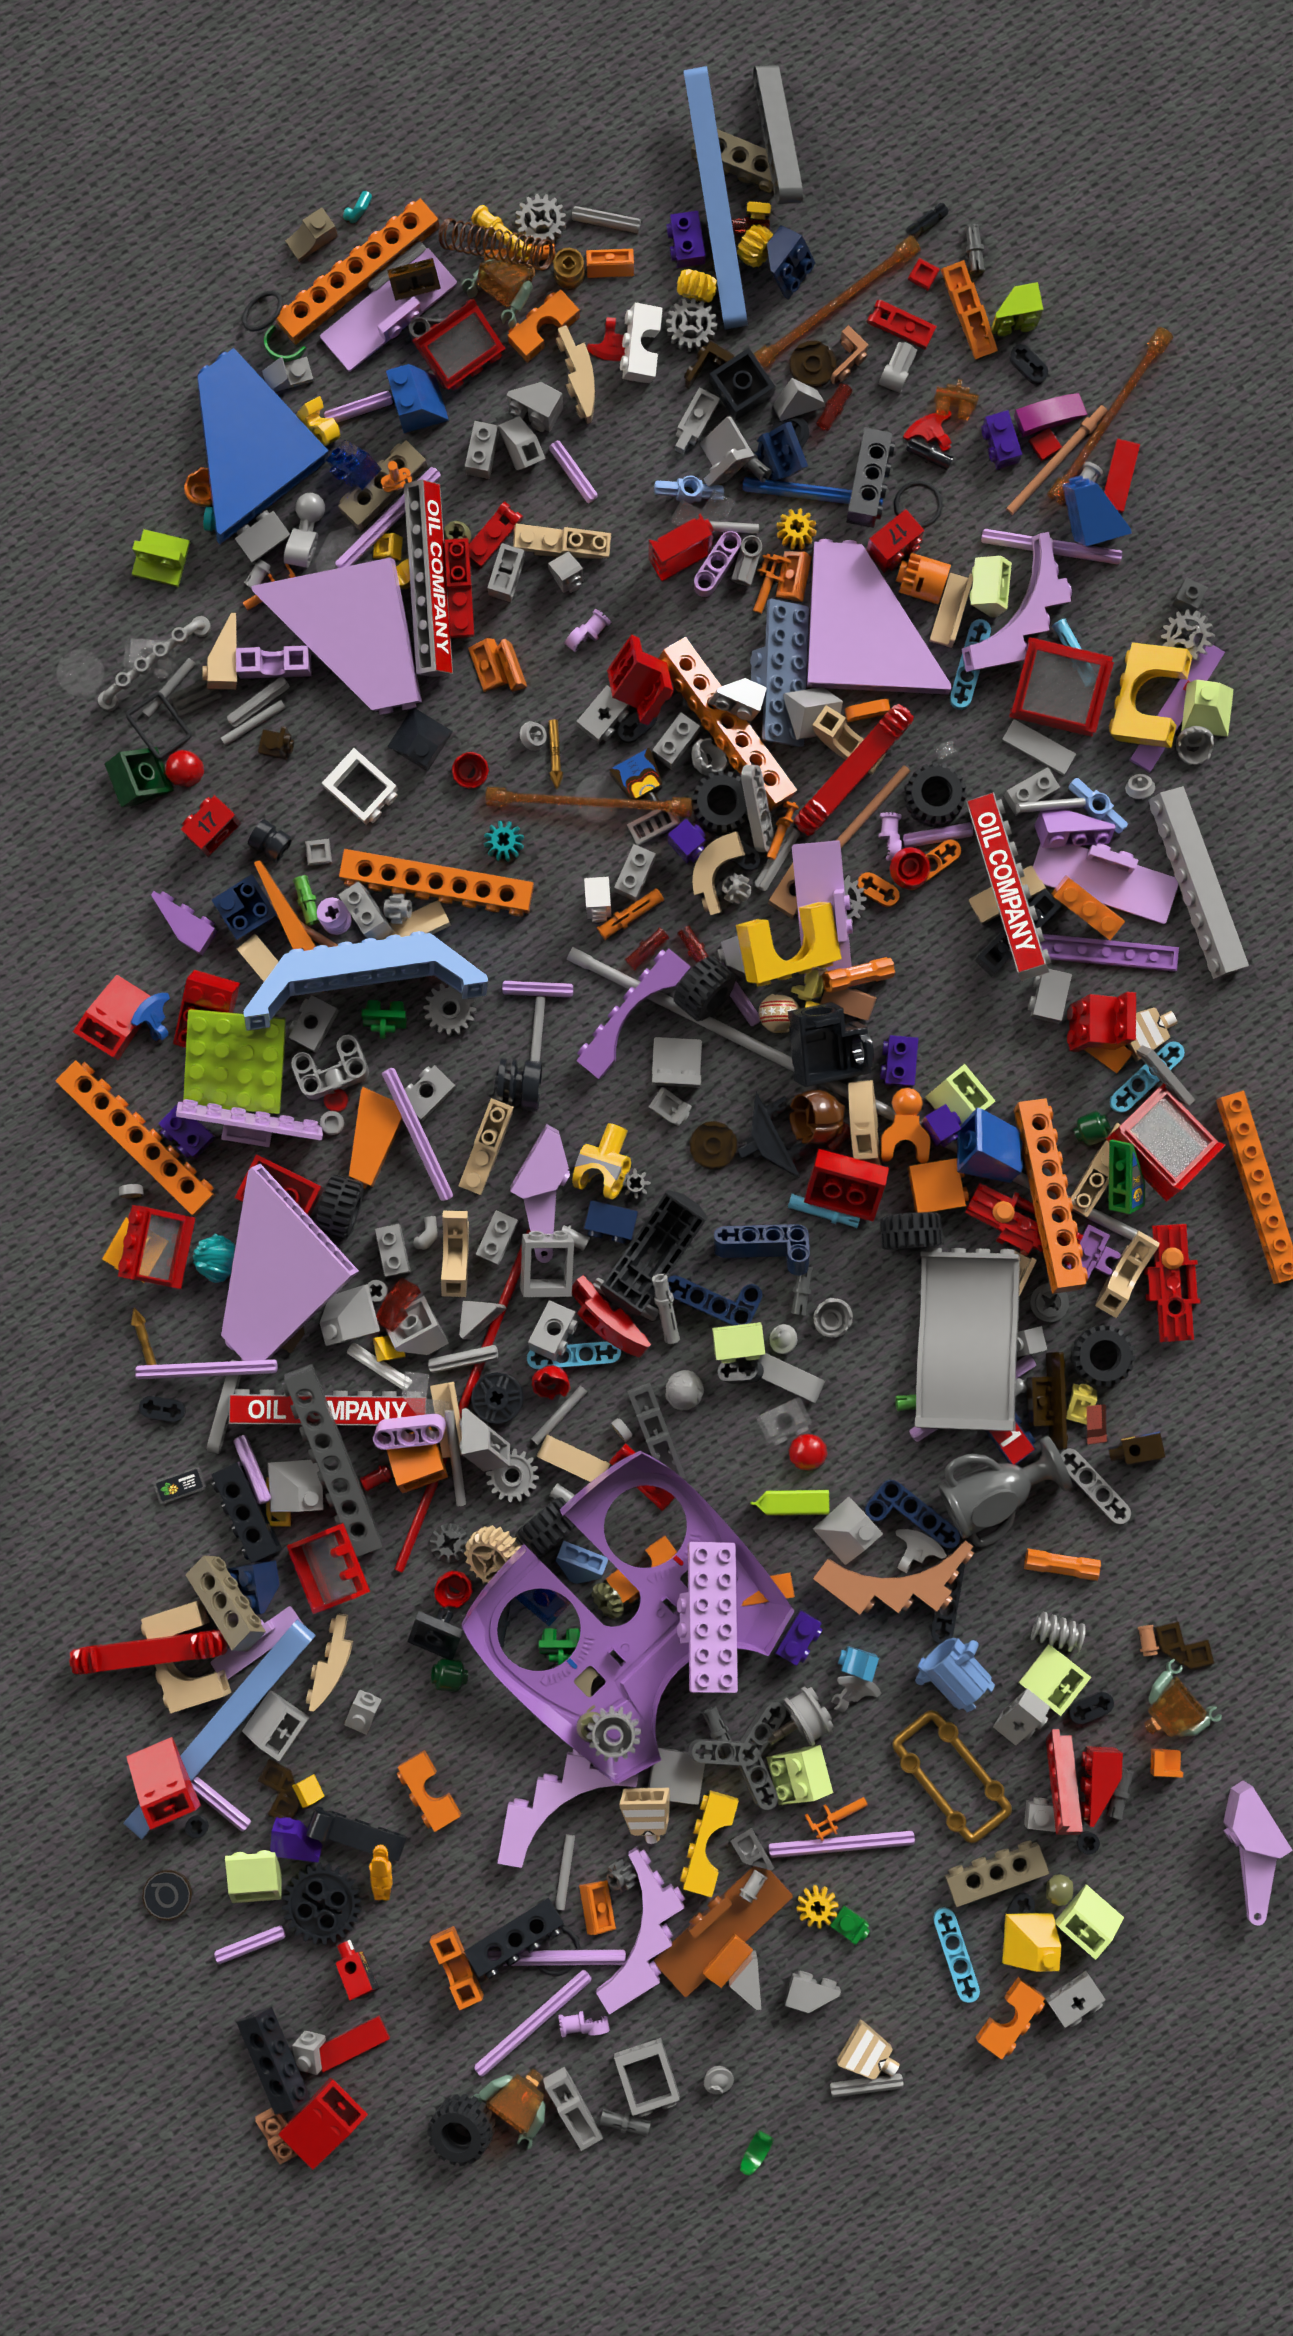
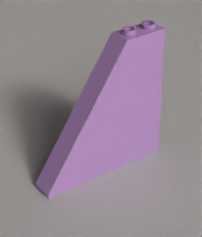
(355, 626)
(861, 630)
(279, 1270)

